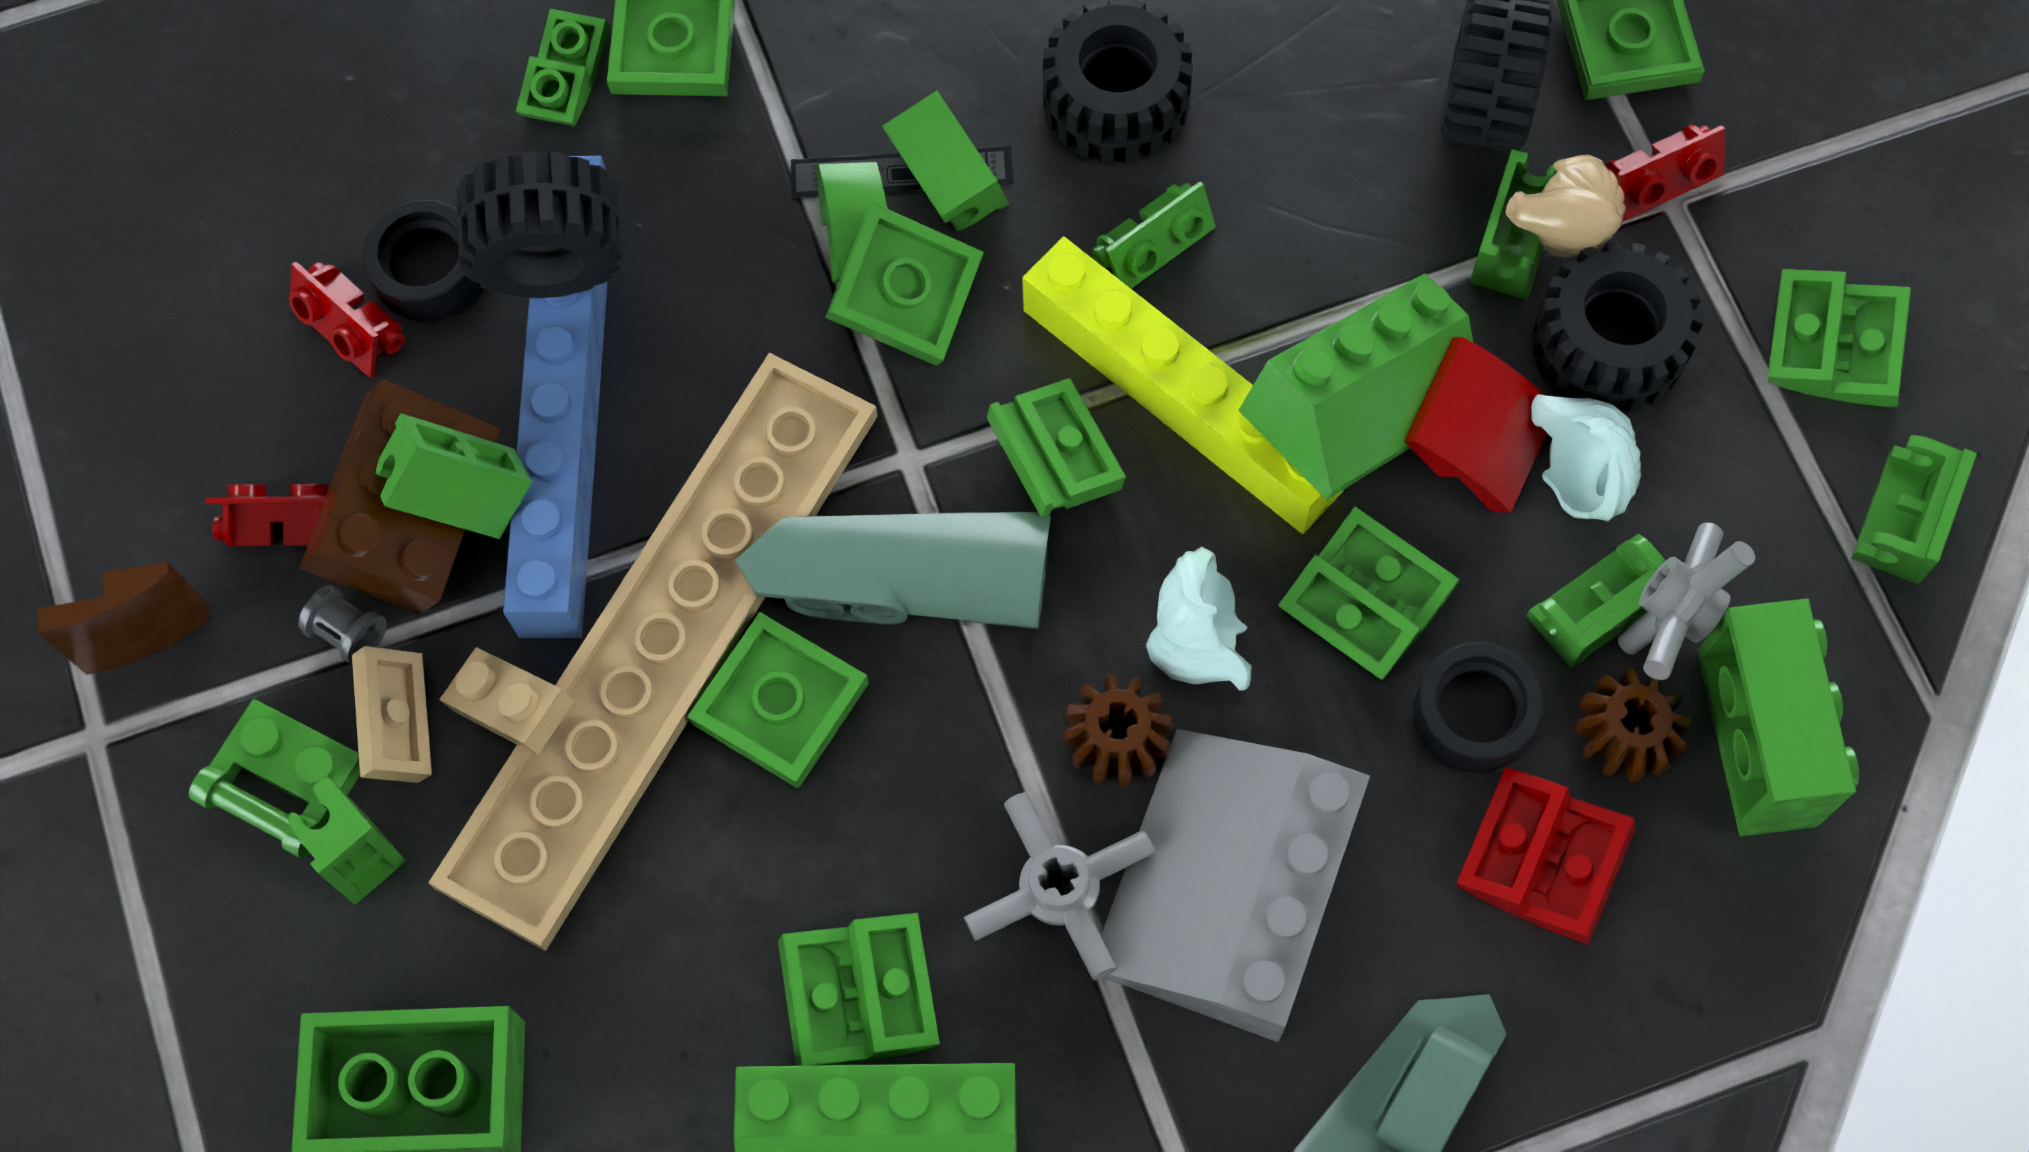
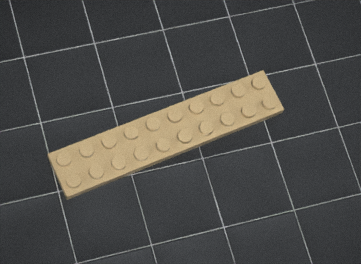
(651, 655)

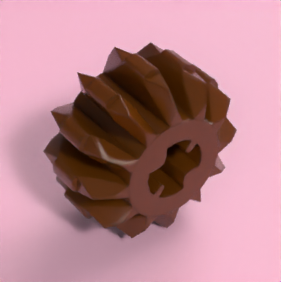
(1139, 718)
(1629, 749)

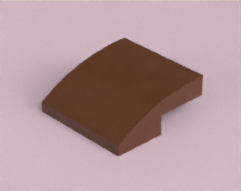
(135, 618)

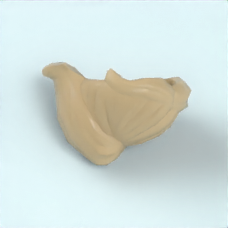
(1576, 208)

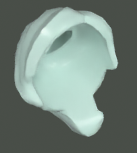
(1590, 455)
(1198, 625)

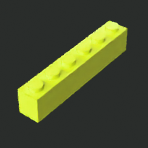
(1164, 374)

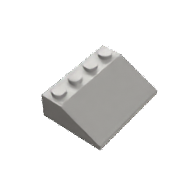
(1235, 879)

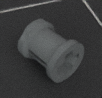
(340, 622)

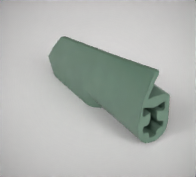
(904, 565)
(1415, 1081)

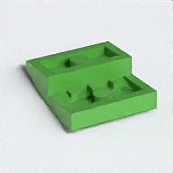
(1839, 338)
(1369, 593)
(858, 991)

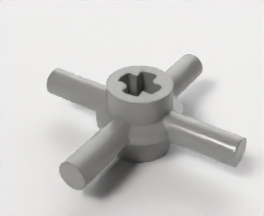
(1685, 599)
(1047, 903)

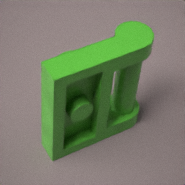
(283, 756)

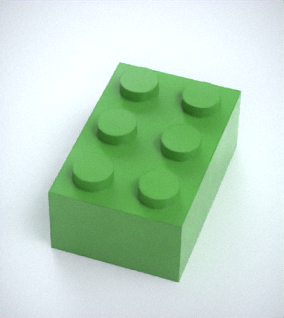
(1777, 717)
(410, 1081)

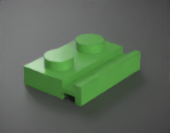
(1056, 447)

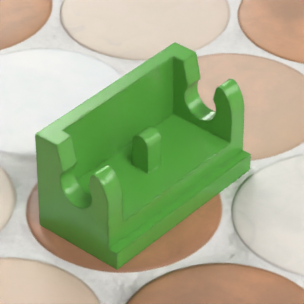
(945, 162)
(1509, 253)
(451, 477)
(1913, 508)
(1597, 602)
(349, 847)

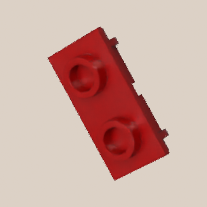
(1677, 167)
(326, 301)
(251, 514)

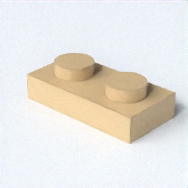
(507, 700)
(391, 715)

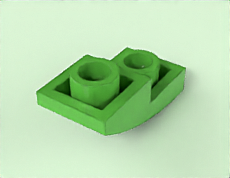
(565, 68)
(844, 197)

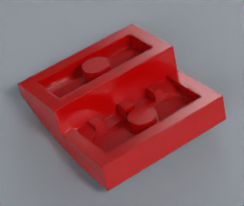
(1478, 425)
(1546, 855)

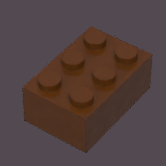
(375, 546)

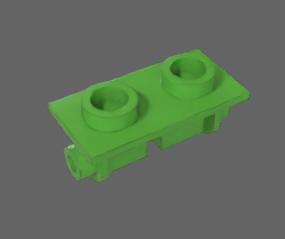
(1168, 228)

